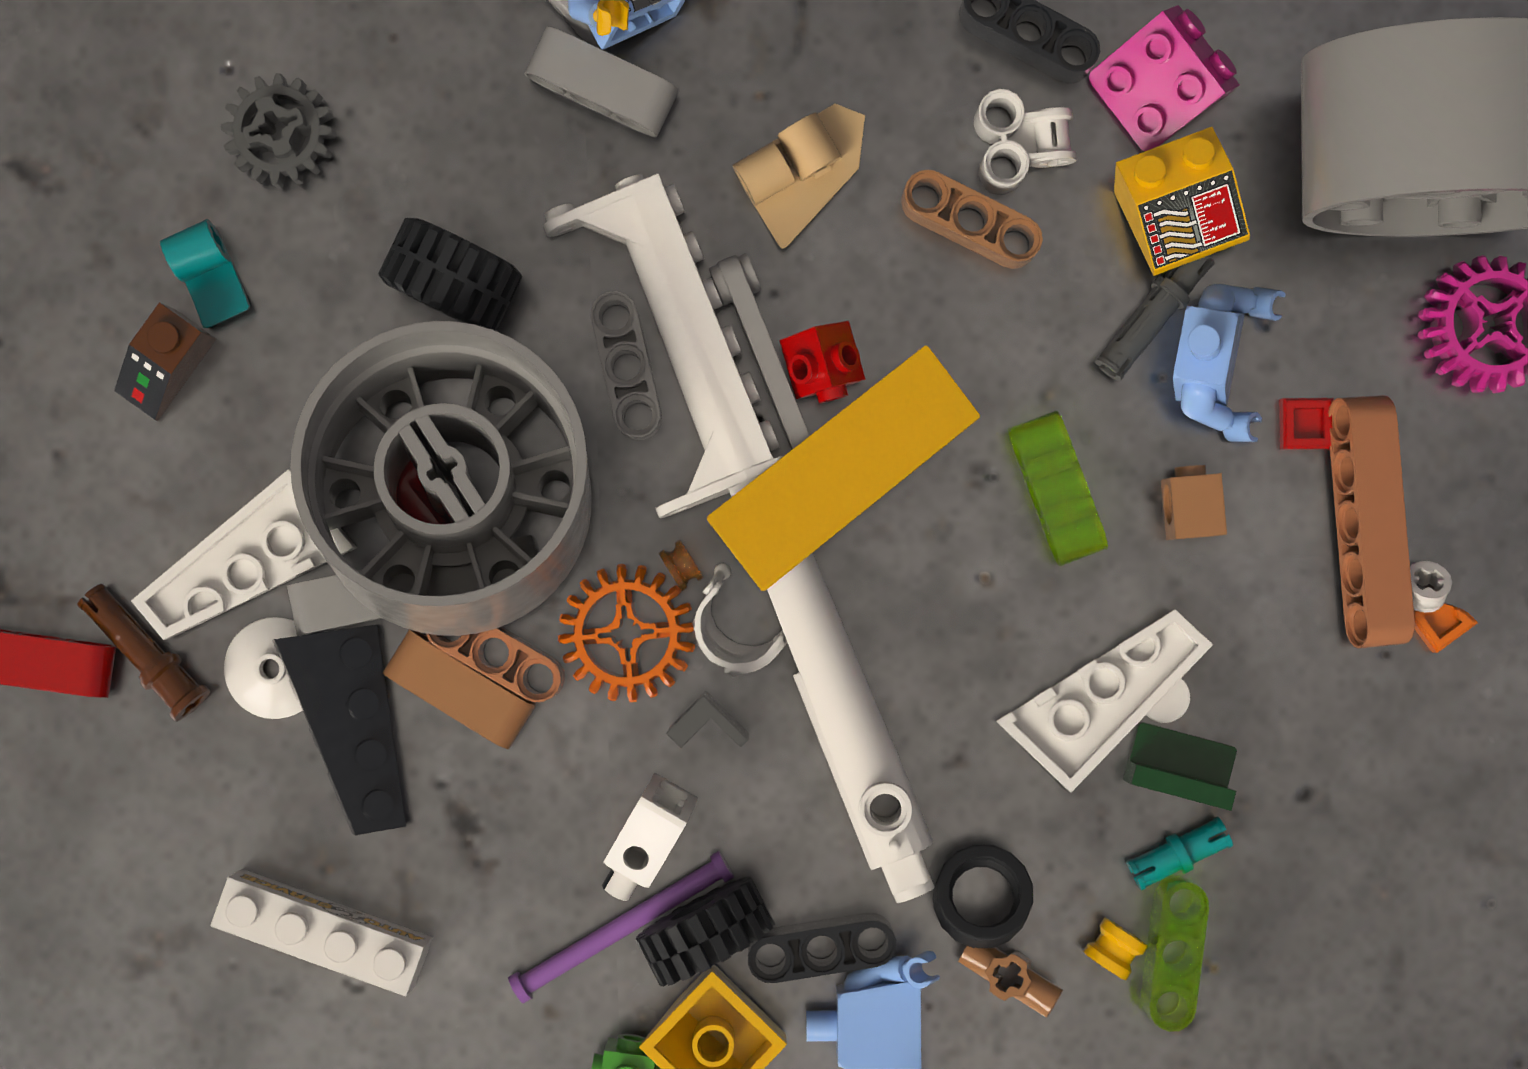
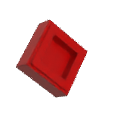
(1305, 423)

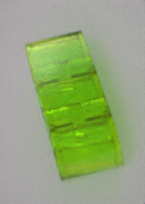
(1058, 488)
(1184, 975)

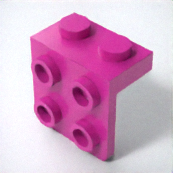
(1163, 77)

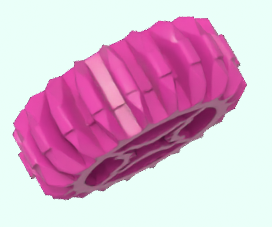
(1471, 310)

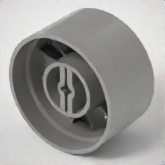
(1417, 129)
(388, 372)

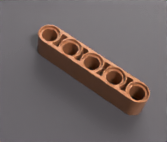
(1371, 521)

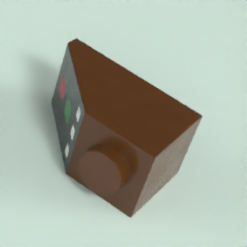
(161, 360)

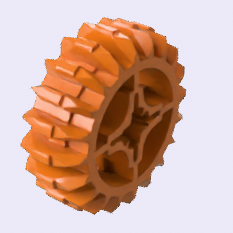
(583, 636)

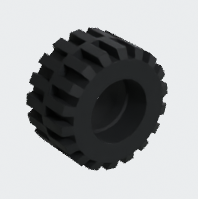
(449, 274)

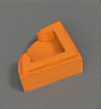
(1442, 626)

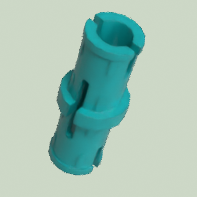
(1179, 853)

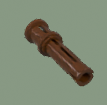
(158, 669)

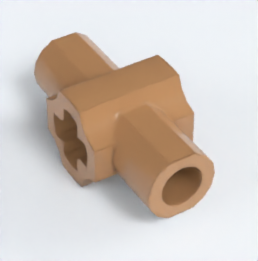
(1035, 990)

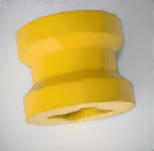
(1115, 948)

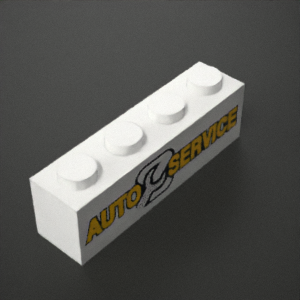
(321, 931)

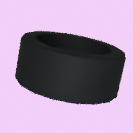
(995, 859)

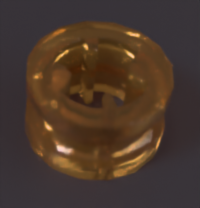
(681, 565)

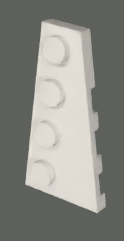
(236, 562)
(1098, 705)

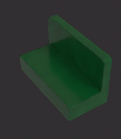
(1181, 765)

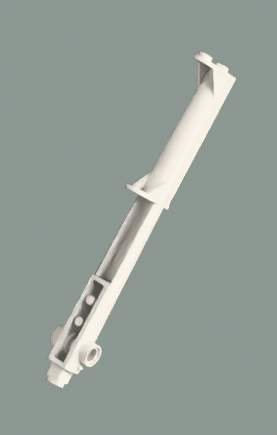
(735, 454)

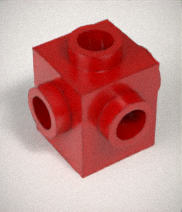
(823, 361)

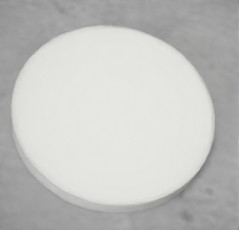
(1172, 705)

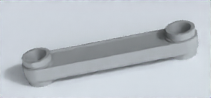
(736, 284)

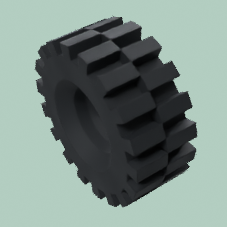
(705, 931)

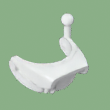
(721, 650)

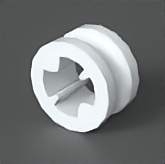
(1429, 573)

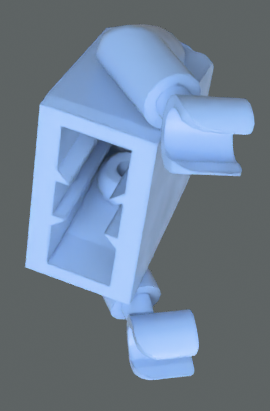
(1209, 355)
(876, 1015)

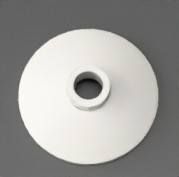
(245, 673)

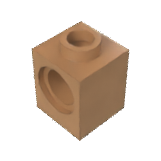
(1193, 504)

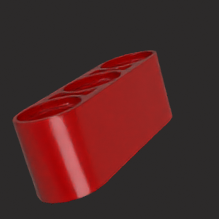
(56, 664)

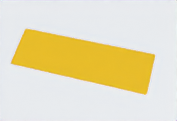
(843, 468)

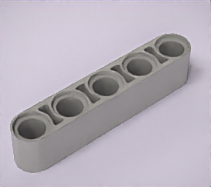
(328, 605)

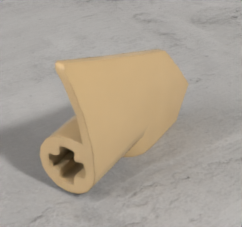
(802, 169)

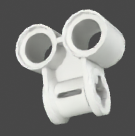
(1031, 140)

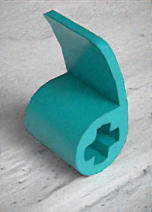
(206, 268)

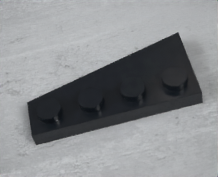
(348, 715)

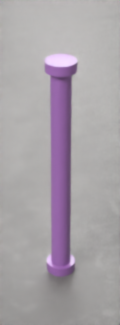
(525, 984)

